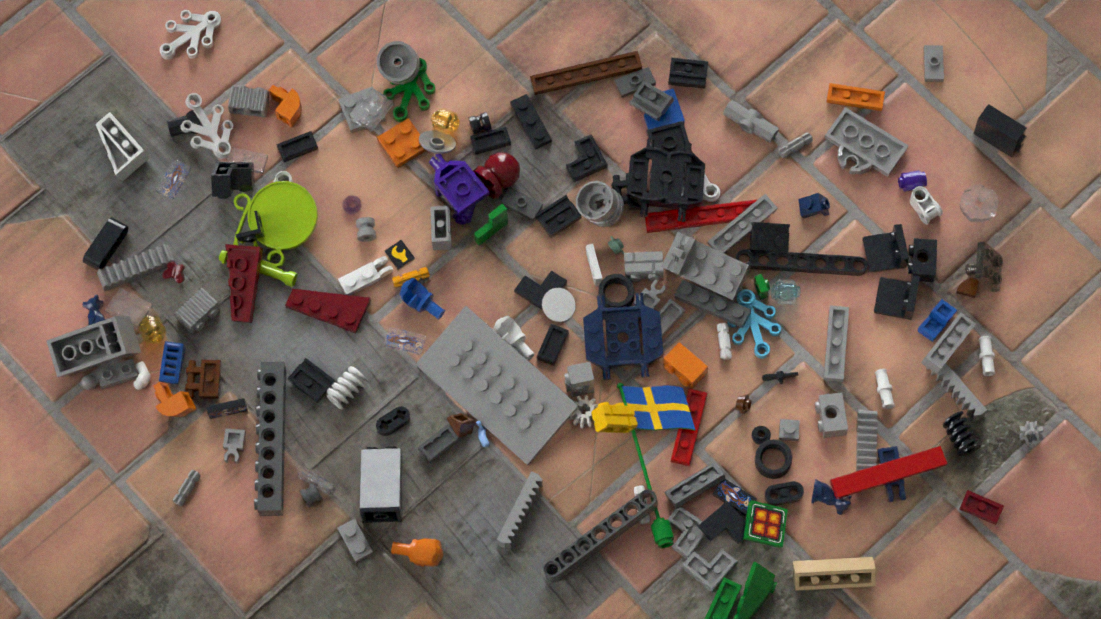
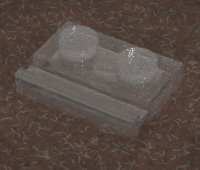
(371, 109)
(128, 305)

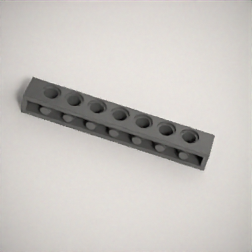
(273, 505)

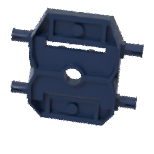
(619, 321)

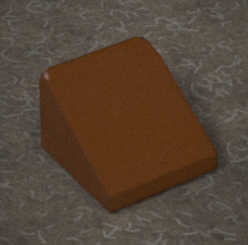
(461, 424)

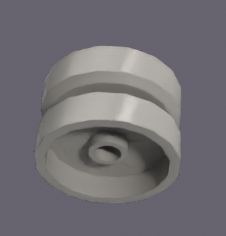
(389, 56)

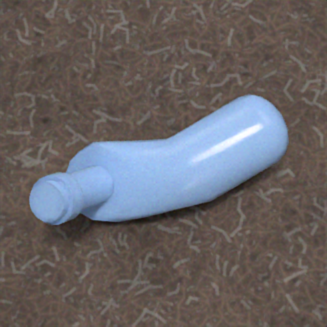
(482, 434)

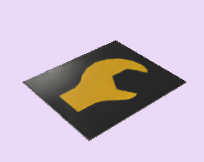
(399, 254)

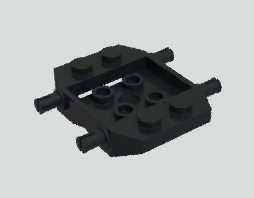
(661, 192)

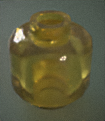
(445, 121)
(152, 329)

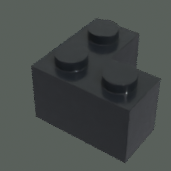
(230, 177)

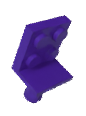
(457, 184)

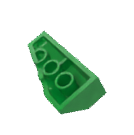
(756, 591)

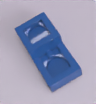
(937, 320)

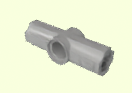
(751, 121)

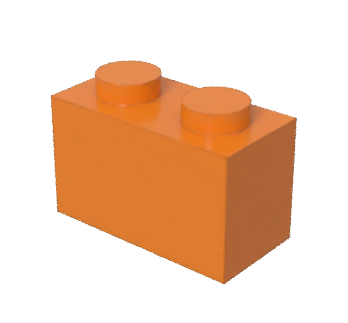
(685, 366)

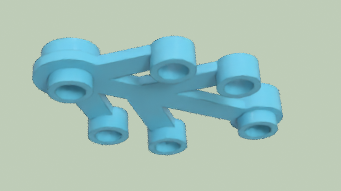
(753, 322)

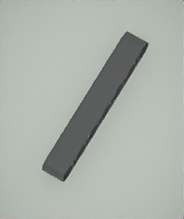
(598, 544)

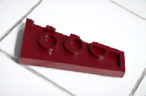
(332, 308)

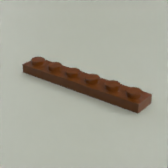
(586, 72)

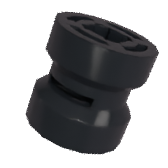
(476, 125)

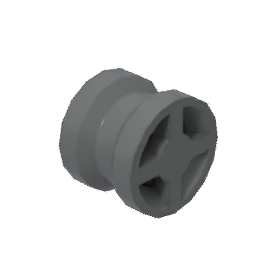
(310, 495)

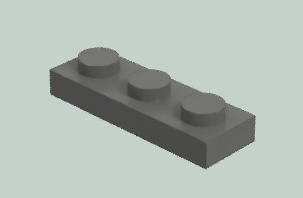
(695, 485)

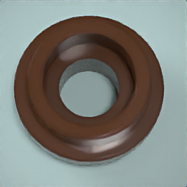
(743, 404)

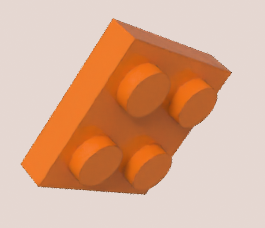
(401, 142)

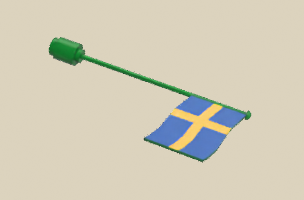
(657, 410)

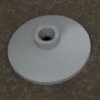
(437, 142)

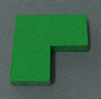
(497, 220)

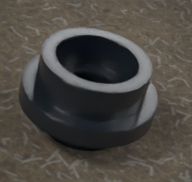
(759, 440)

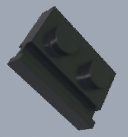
(688, 73)
(558, 216)
(769, 236)
(311, 380)

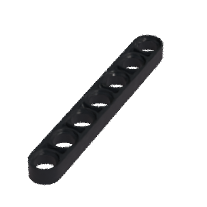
(810, 258)

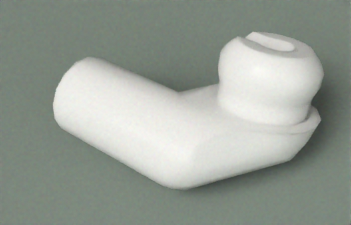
(143, 377)

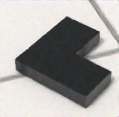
(590, 161)
(535, 292)
(724, 519)

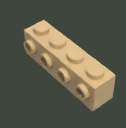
(834, 573)

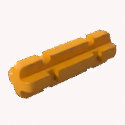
(423, 273)

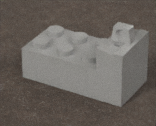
(706, 266)
(93, 345)

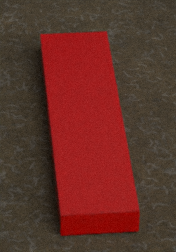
(686, 438)

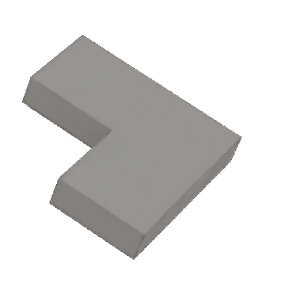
(691, 534)
(710, 573)

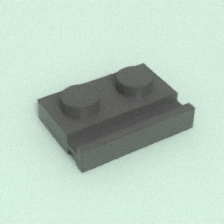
(651, 101)

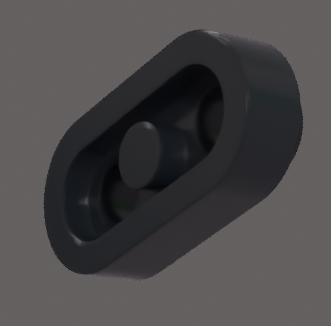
(783, 492)

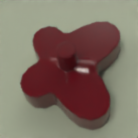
(174, 271)

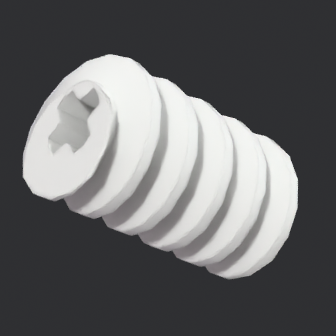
(345, 387)

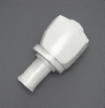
(511, 332)

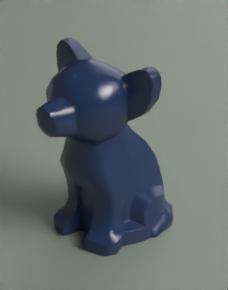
(94, 306)
(824, 493)

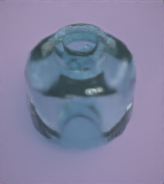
(785, 291)

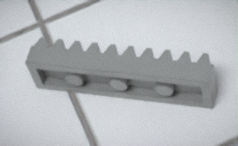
(741, 225)
(135, 268)
(836, 343)
(948, 343)
(961, 392)
(866, 439)
(519, 510)

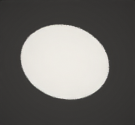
(558, 304)

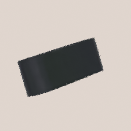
(105, 244)

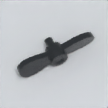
(780, 376)

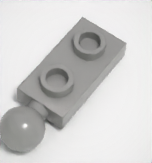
(111, 375)

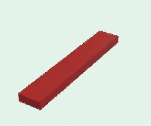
(696, 216)
(888, 472)

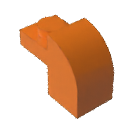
(290, 105)
(173, 405)

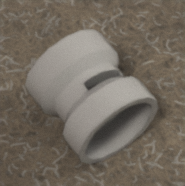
(366, 229)

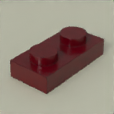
(981, 507)

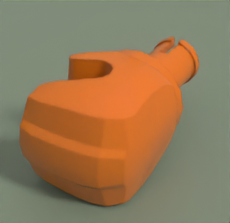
(421, 551)

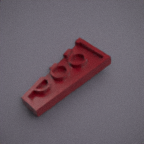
(244, 272)

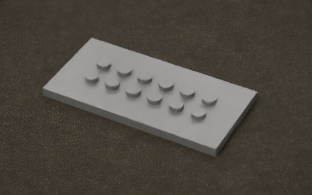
(497, 385)

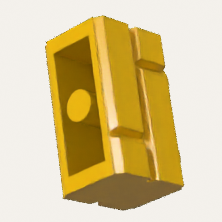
(614, 418)

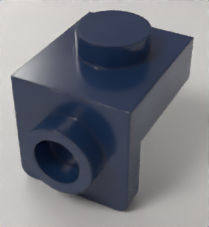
(814, 205)

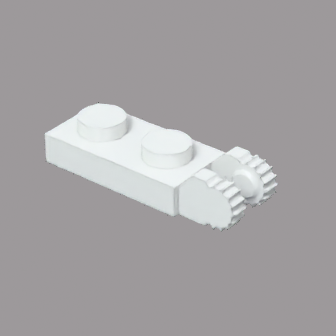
(364, 276)

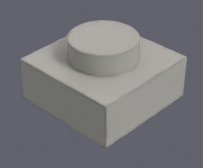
(789, 430)

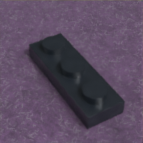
(531, 121)

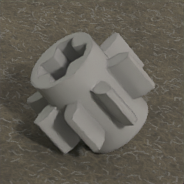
(1031, 432)

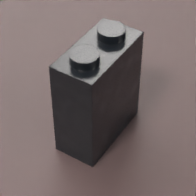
(1000, 131)

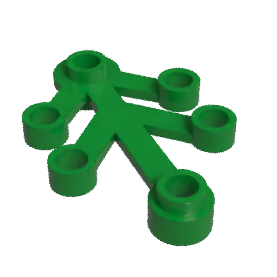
(410, 88)

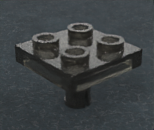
(987, 267)

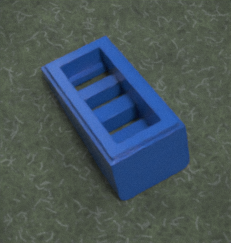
(172, 346)

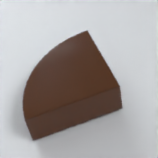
(968, 287)

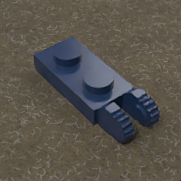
(886, 455)

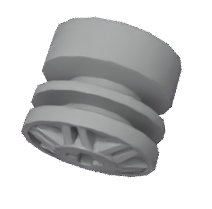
(593, 197)

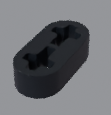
(390, 417)

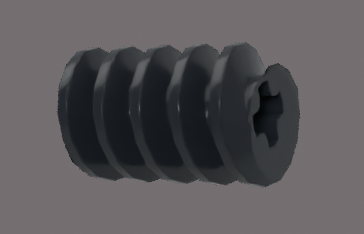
(959, 434)

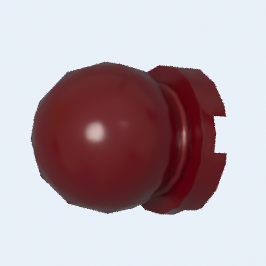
(498, 173)

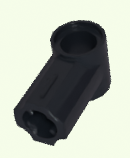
(175, 124)

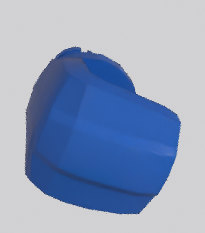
(419, 298)

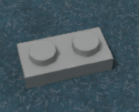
(355, 540)

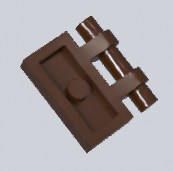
(209, 379)

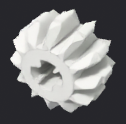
(585, 418)

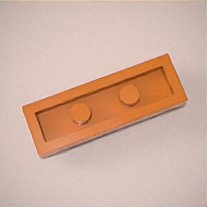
(855, 97)

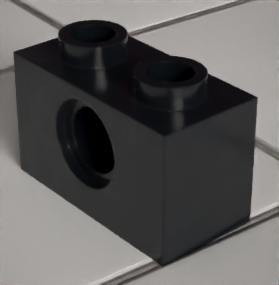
(923, 249)

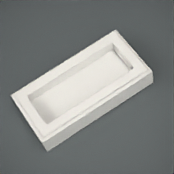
(593, 263)

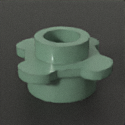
(616, 245)

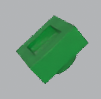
(762, 286)

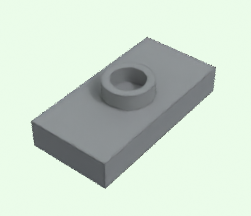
(933, 63)

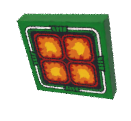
(765, 524)

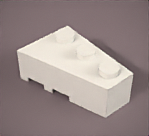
(121, 147)

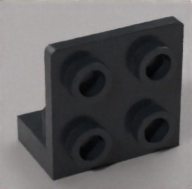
(886, 250)
(896, 297)

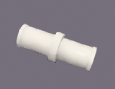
(986, 355)
(884, 389)

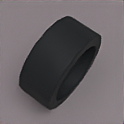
(619, 279)
(773, 444)

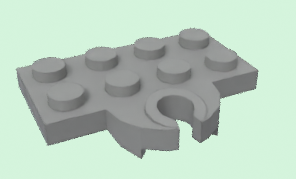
(864, 144)

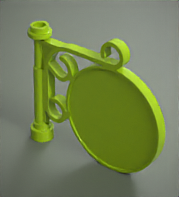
(287, 221)

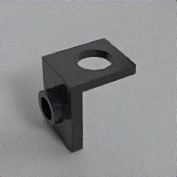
(251, 236)

